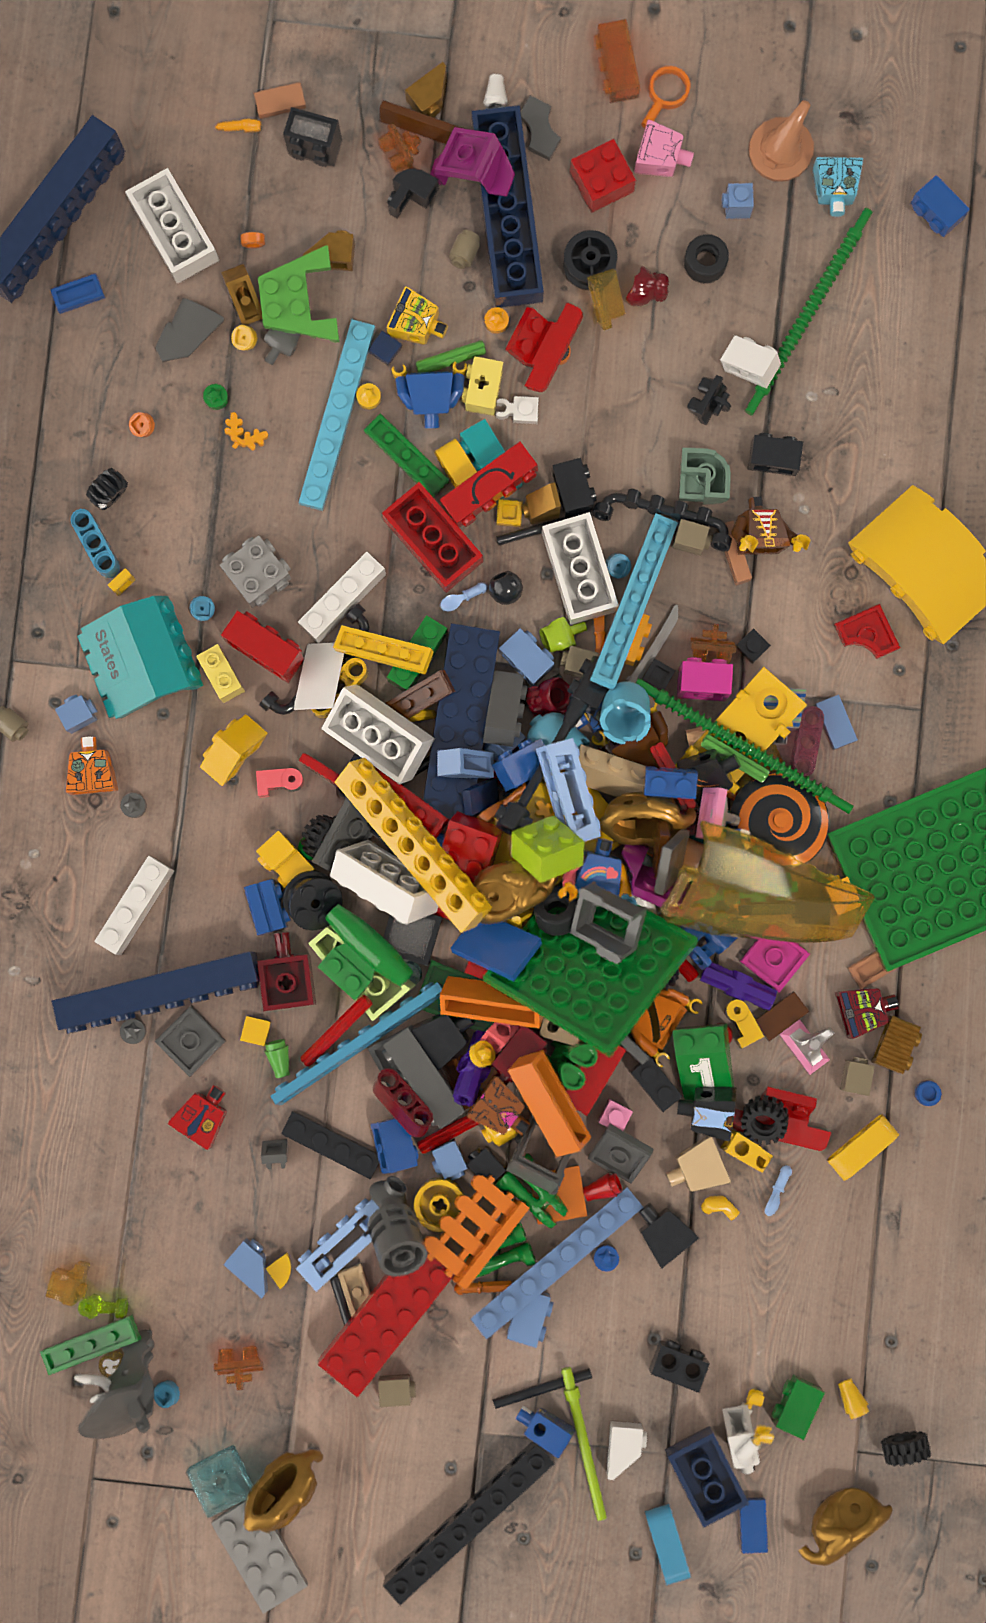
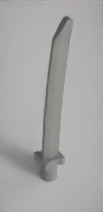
(655, 647)

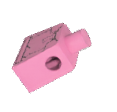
(661, 151)

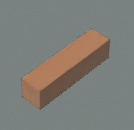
(737, 563)

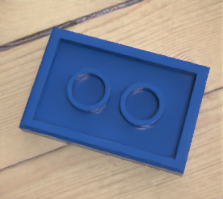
(497, 948)

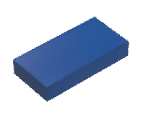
(77, 293)
(754, 1526)

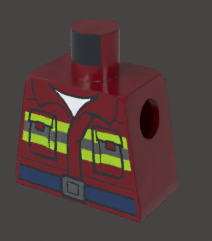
(864, 1010)

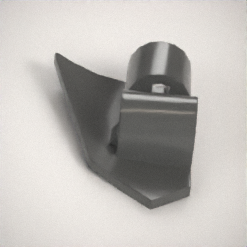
(187, 331)

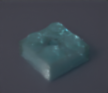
(215, 1497)

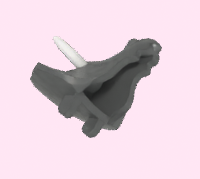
(127, 1394)

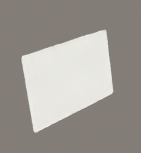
(319, 677)

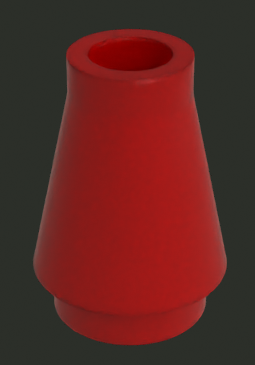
(604, 1187)

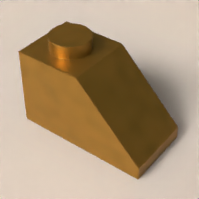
(428, 92)
(341, 249)
(242, 294)
(542, 504)

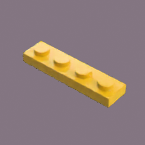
(383, 649)

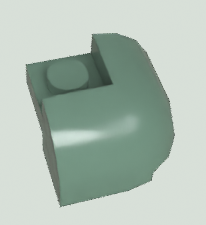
(704, 476)

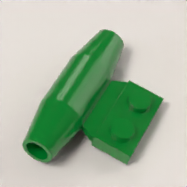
(362, 954)

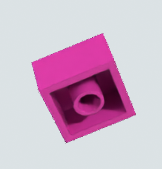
(704, 680)

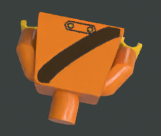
(660, 1020)

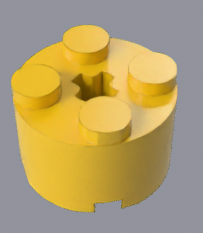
(432, 1191)

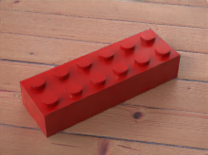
(381, 1325)

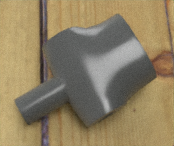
(281, 343)

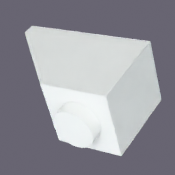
(624, 1446)

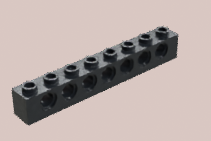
(467, 1522)

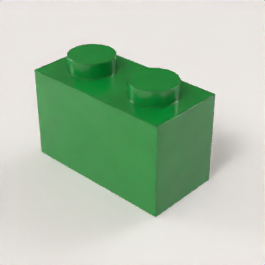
(797, 1406)

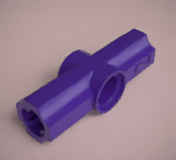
(739, 986)
(470, 1076)

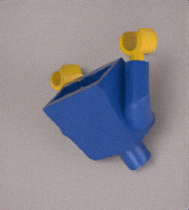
(430, 392)

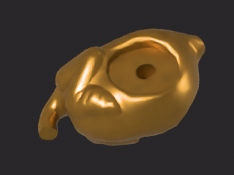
(635, 817)
(510, 890)
(281, 1491)
(843, 1524)

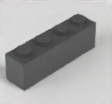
(423, 1077)

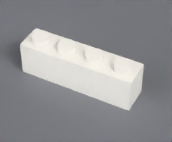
(342, 597)
(134, 906)

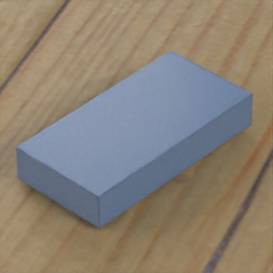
(836, 722)

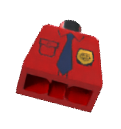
(201, 1117)

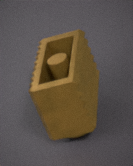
(897, 1045)

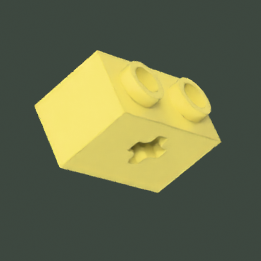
(484, 399)
(220, 673)

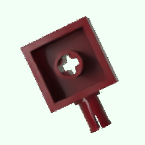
(274, 971)
(521, 1044)

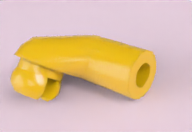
(718, 1204)

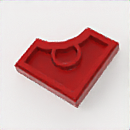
(868, 630)

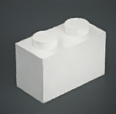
(751, 361)

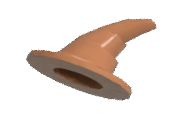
(782, 146)

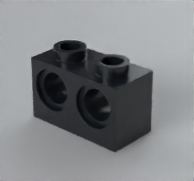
(676, 1371)

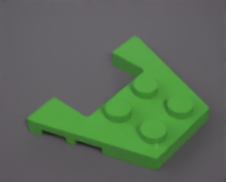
(286, 297)

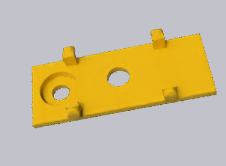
(753, 719)

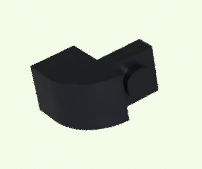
(414, 186)

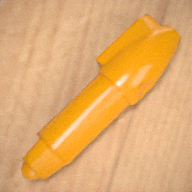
(246, 125)

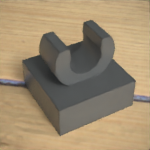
(274, 1152)

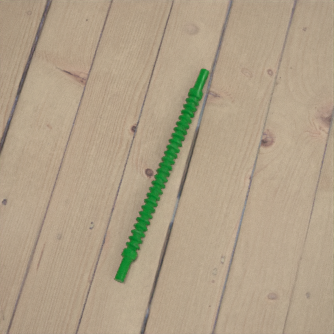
(853, 235)
(825, 794)

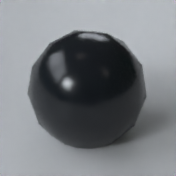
(506, 588)

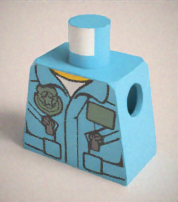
(837, 182)

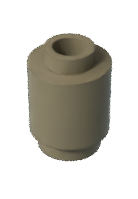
(464, 249)
(12, 724)

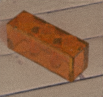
(617, 61)

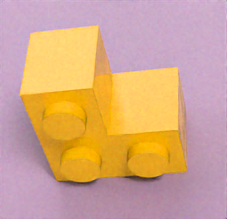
(232, 748)
(283, 858)

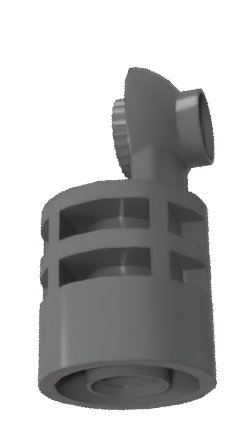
(395, 1229)

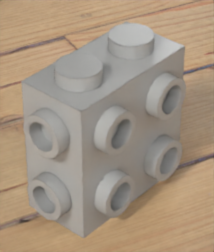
(256, 571)

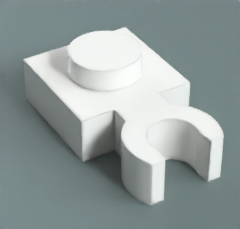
(523, 409)

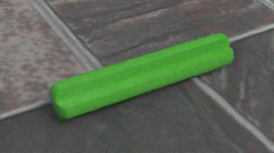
(448, 358)
(747, 765)

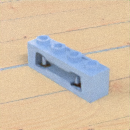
(569, 789)
(312, 1271)

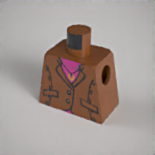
(498, 1109)

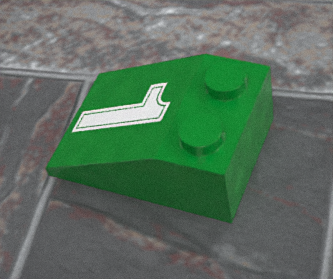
(703, 1057)

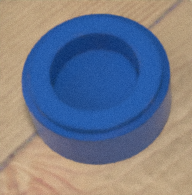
(928, 1093)

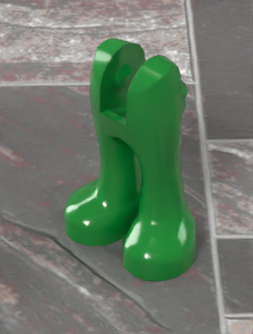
(581, 1054)
(537, 1206)
(521, 1253)

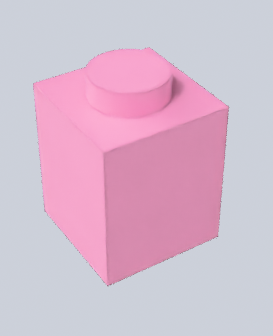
(614, 1114)

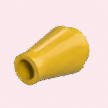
(853, 1401)

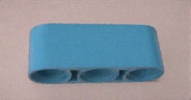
(87, 535)
(667, 1544)

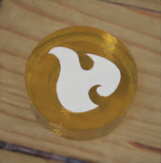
(109, 1363)

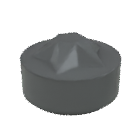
(133, 805)
(133, 1031)

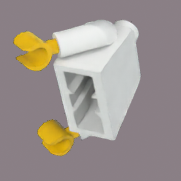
(740, 1433)

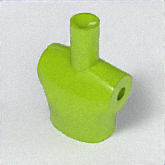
(560, 635)

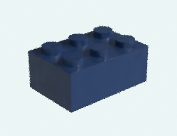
(706, 1477)

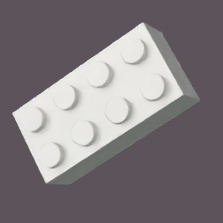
(172, 225)
(579, 568)
(378, 733)
(382, 881)

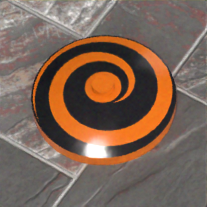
(783, 816)

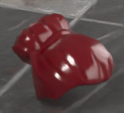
(648, 287)
(548, 697)

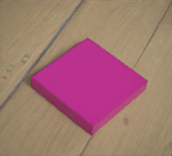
(774, 961)

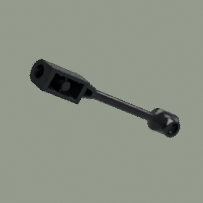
(584, 697)

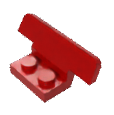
(543, 343)
(799, 1111)

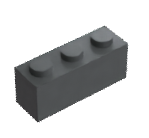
(505, 709)

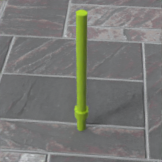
(572, 1395)

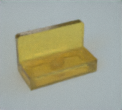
(606, 297)

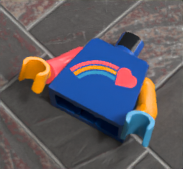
(603, 869)

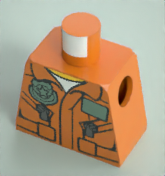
(90, 770)

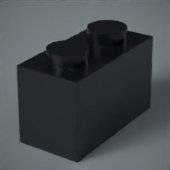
(775, 454)
(573, 486)
(655, 1084)

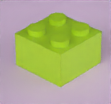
(547, 848)

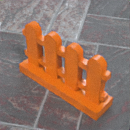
(495, 1230)

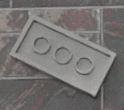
(260, 1559)

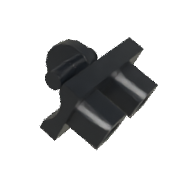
(713, 401)

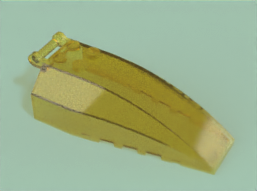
(762, 894)

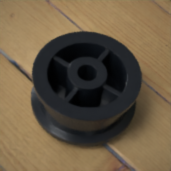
(585, 246)
(310, 899)

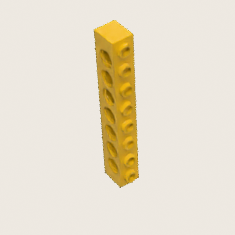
(413, 844)

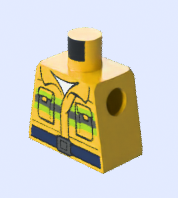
(415, 319)

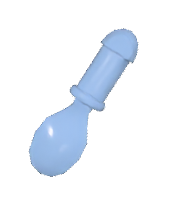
(453, 601)
(774, 1201)

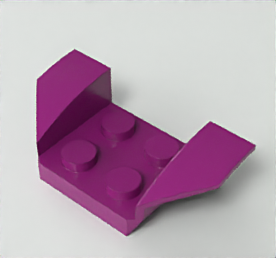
(477, 158)
(644, 881)

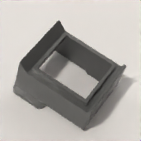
(607, 943)
(531, 1171)

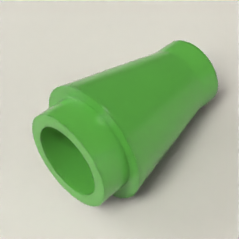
(278, 1057)

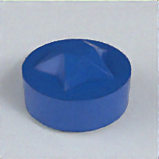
(606, 1258)

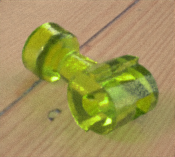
(93, 1306)

